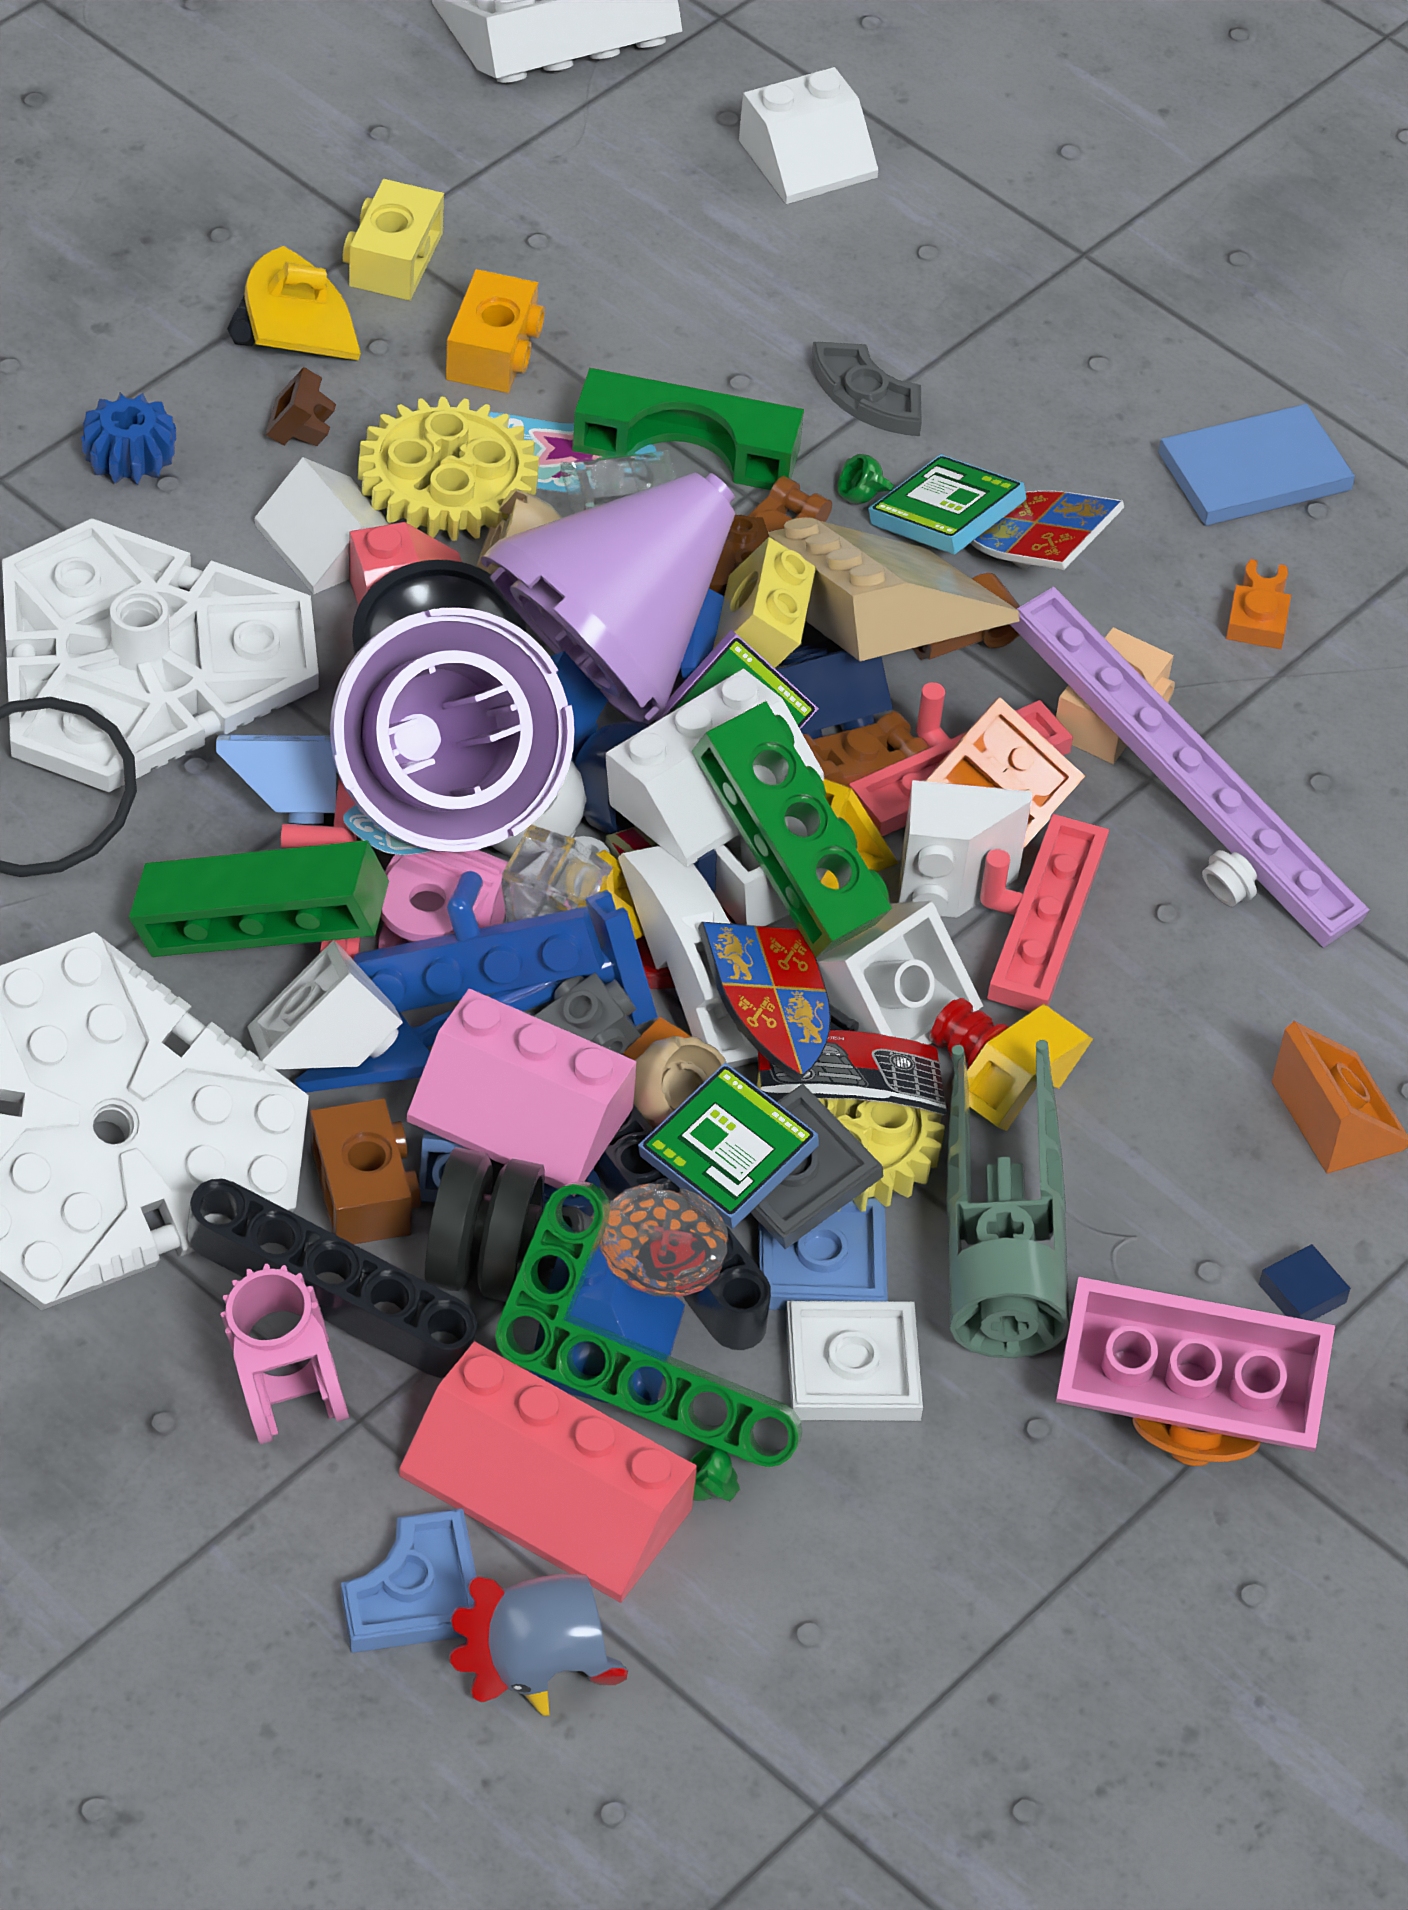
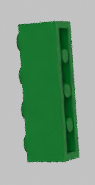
(259, 899)

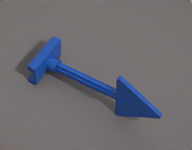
(409, 1051)

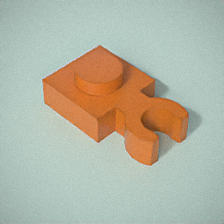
(1260, 608)

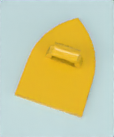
(298, 307)

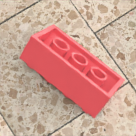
(549, 1471)

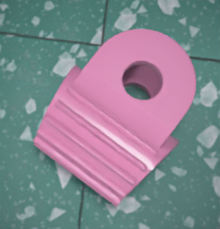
(422, 888)
(247, 1303)

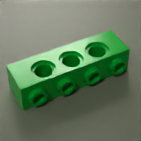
(790, 861)

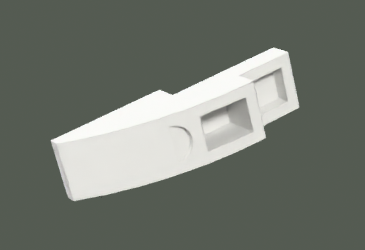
(670, 908)

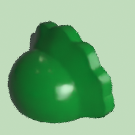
(862, 479)
(714, 1475)

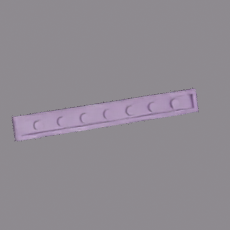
(1189, 767)

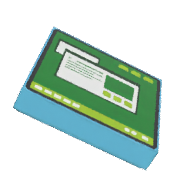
(947, 504)

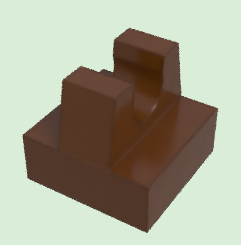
(301, 411)

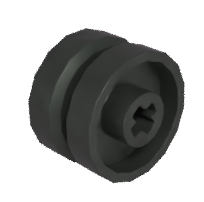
(475, 1223)

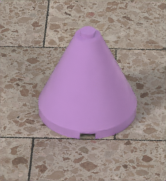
(621, 585)
(451, 730)

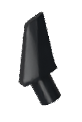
(240, 326)

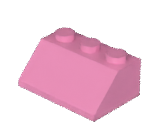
(522, 1090)

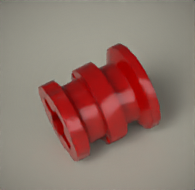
(963, 1027)

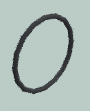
(125, 803)

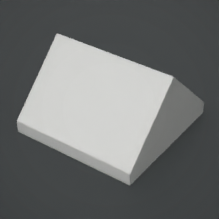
(312, 521)

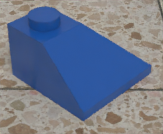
(624, 1311)

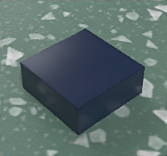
(1304, 1285)

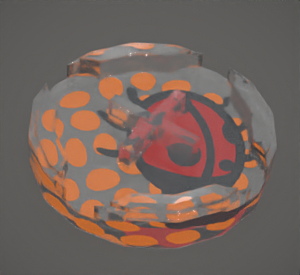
(664, 1240)

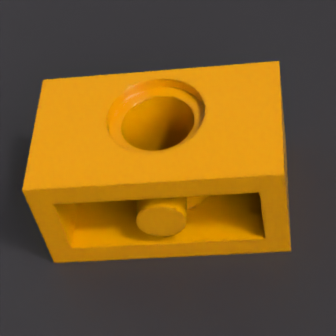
(494, 331)

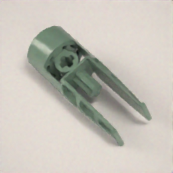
(1007, 1287)

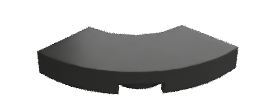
(865, 389)

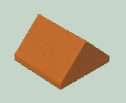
(1334, 1100)

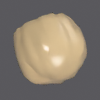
(671, 1073)

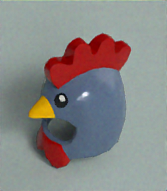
(530, 1634)

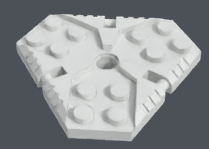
(111, 628)
(87, 1049)

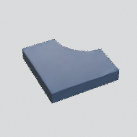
(415, 1587)

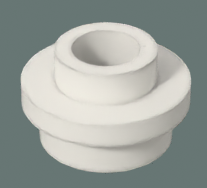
(1230, 877)

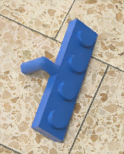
(485, 957)

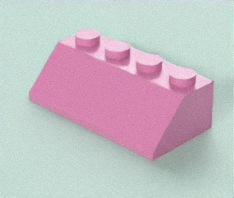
(1195, 1364)

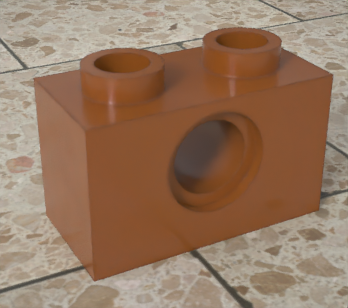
(362, 1171)

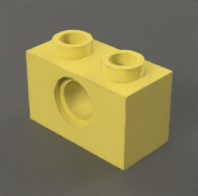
(394, 239)
(768, 601)

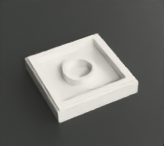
(853, 1360)

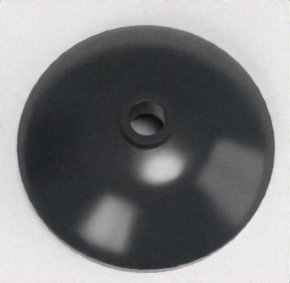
(428, 587)

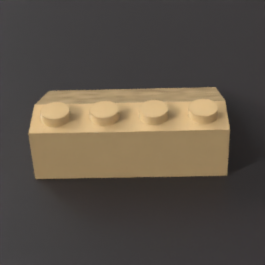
(886, 593)

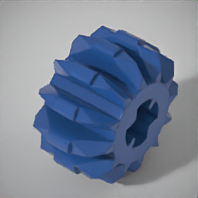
(128, 438)

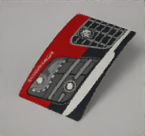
(866, 1069)

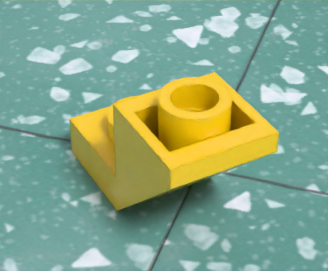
(1006, 1067)

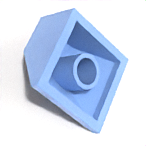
(286, 772)

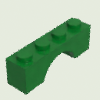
(629, 412)

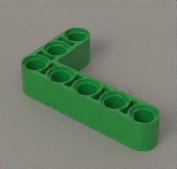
(623, 1355)

